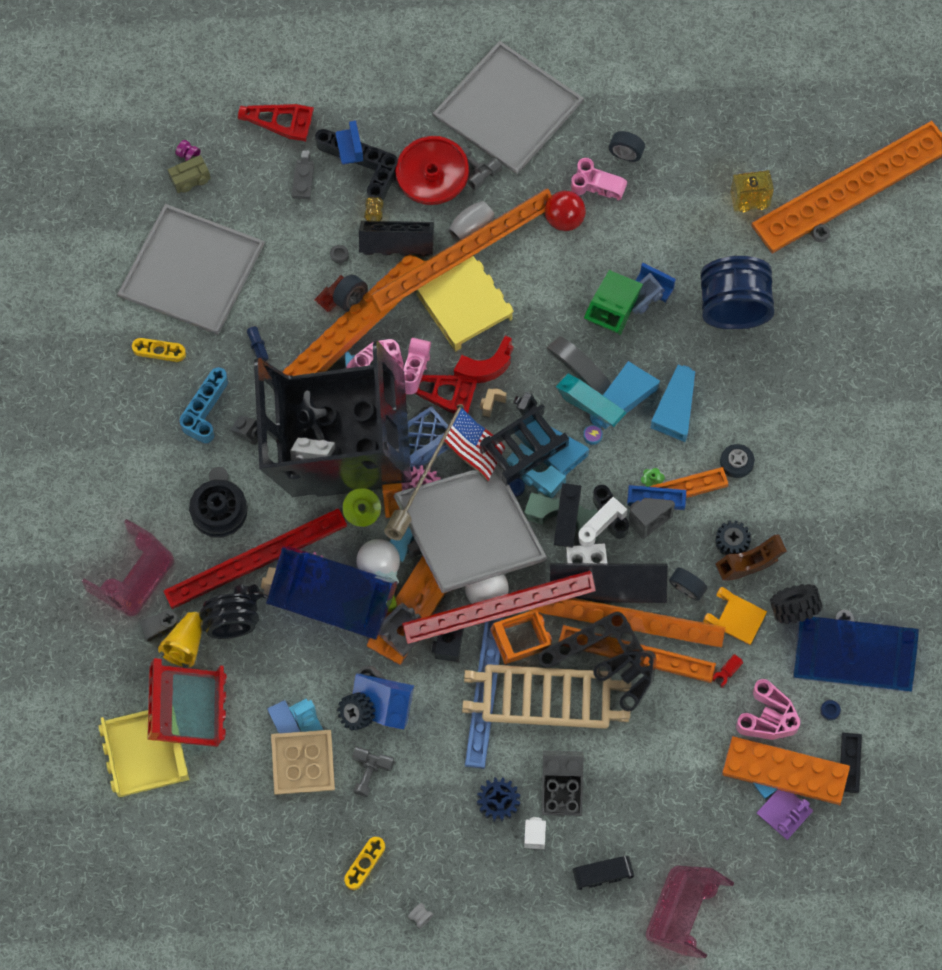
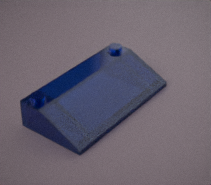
(331, 592)
(856, 653)

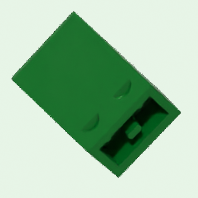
(613, 302)

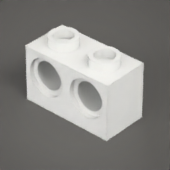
(586, 554)

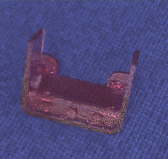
(143, 578)
(679, 907)

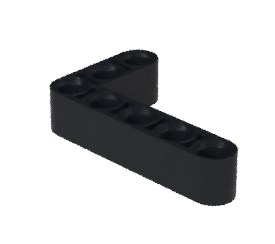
(379, 165)
(618, 631)

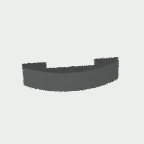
(580, 364)

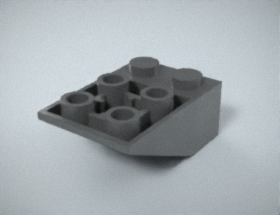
(562, 783)

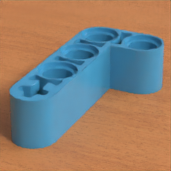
(207, 402)

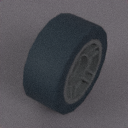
(349, 292)

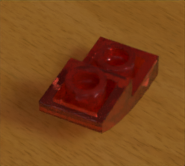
(325, 298)

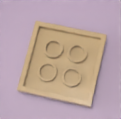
(302, 762)

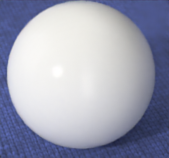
(378, 556)
(487, 589)

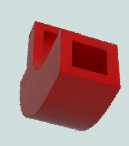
(487, 369)

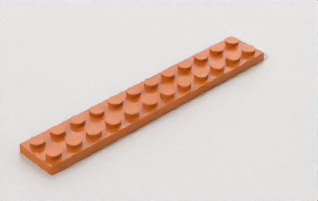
(850, 187)

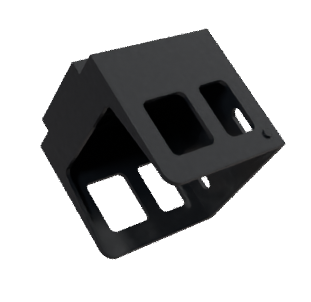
(362, 420)

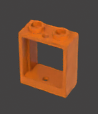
(502, 640)

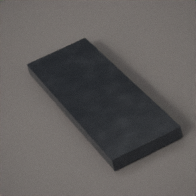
(619, 581)

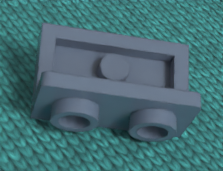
(650, 292)

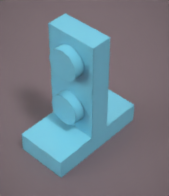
(305, 716)

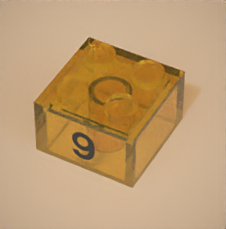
(752, 191)

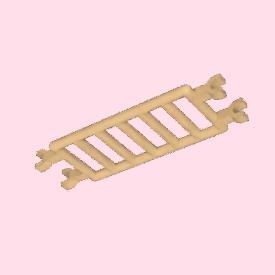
(485, 707)

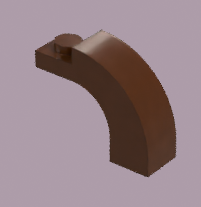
(746, 563)

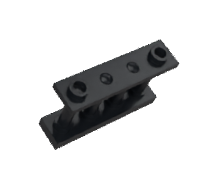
(526, 463)

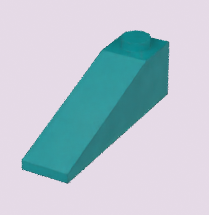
(589, 400)

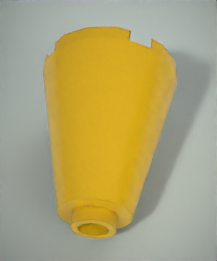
(183, 641)

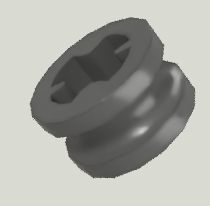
(825, 229)

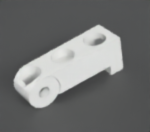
(600, 521)

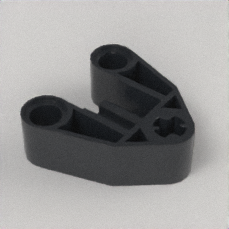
(641, 687)

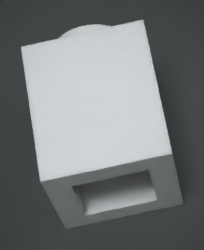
(535, 833)

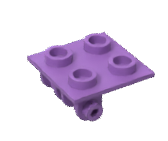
(785, 812)

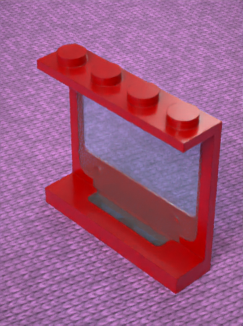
(186, 705)

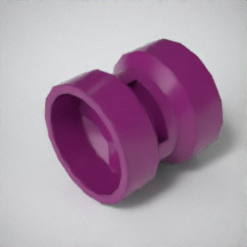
(186, 151)

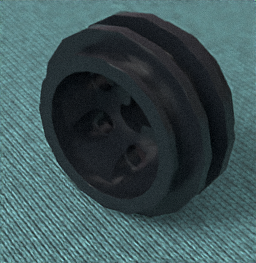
(218, 492)
(229, 616)

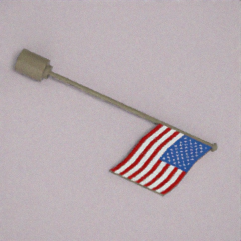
(464, 439)

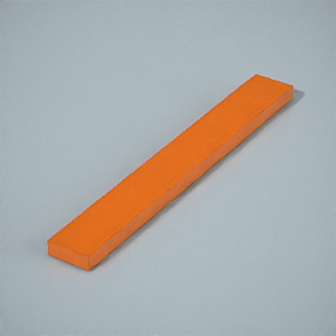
(666, 660)

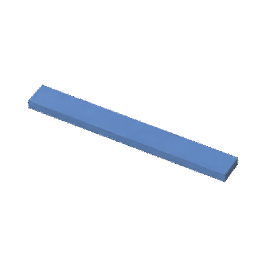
(479, 728)

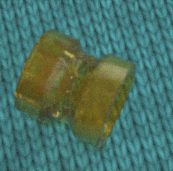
(374, 208)

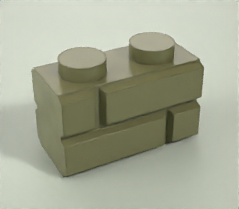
(189, 174)

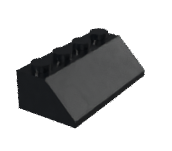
(396, 237)

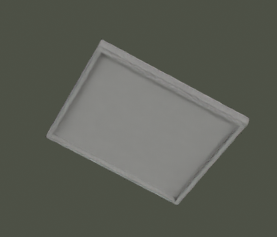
(508, 107)
(191, 269)
(470, 529)

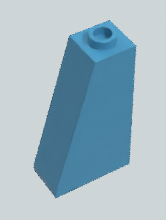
(629, 390)
(675, 406)
(565, 459)

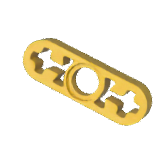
(156, 343)
(351, 872)

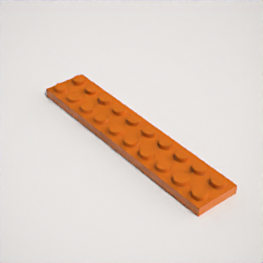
(348, 328)

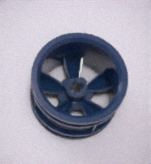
(737, 292)

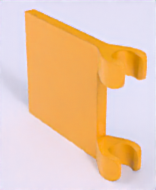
(739, 617)

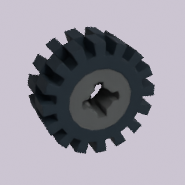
(731, 545)
(356, 711)

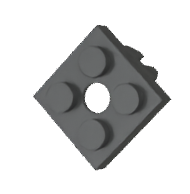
(390, 625)

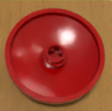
(432, 170)

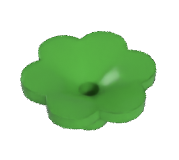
(648, 480)

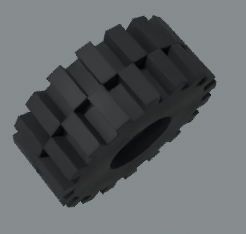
(796, 603)

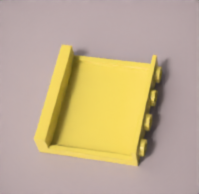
(464, 302)
(139, 762)

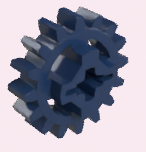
(490, 800)

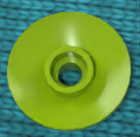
(358, 517)

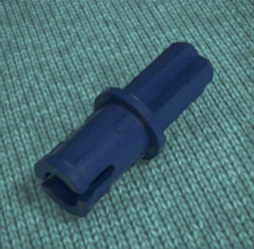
(257, 343)

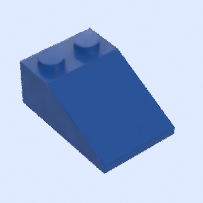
(390, 699)

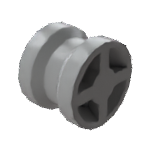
(420, 915)

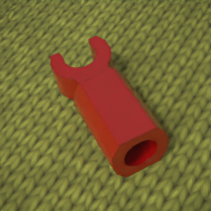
(728, 669)

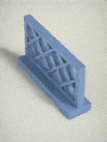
(425, 452)

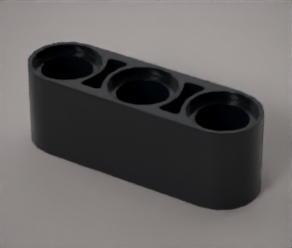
(600, 502)
(603, 871)

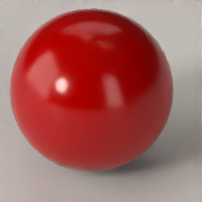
(565, 210)

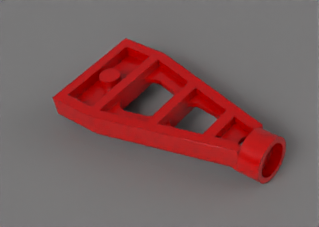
(300, 122)
(462, 395)

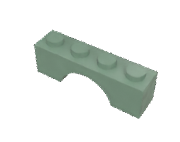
(542, 508)

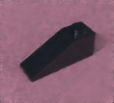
(567, 515)

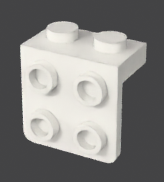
(308, 448)

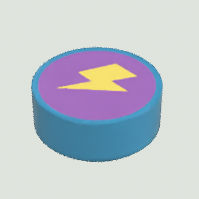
(592, 434)

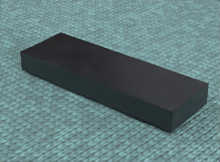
(851, 756)

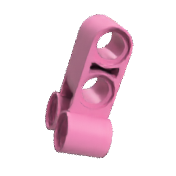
(597, 181)
(416, 364)

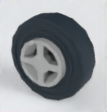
(737, 453)

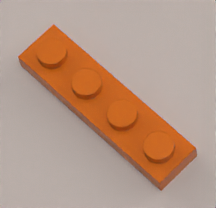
(698, 483)

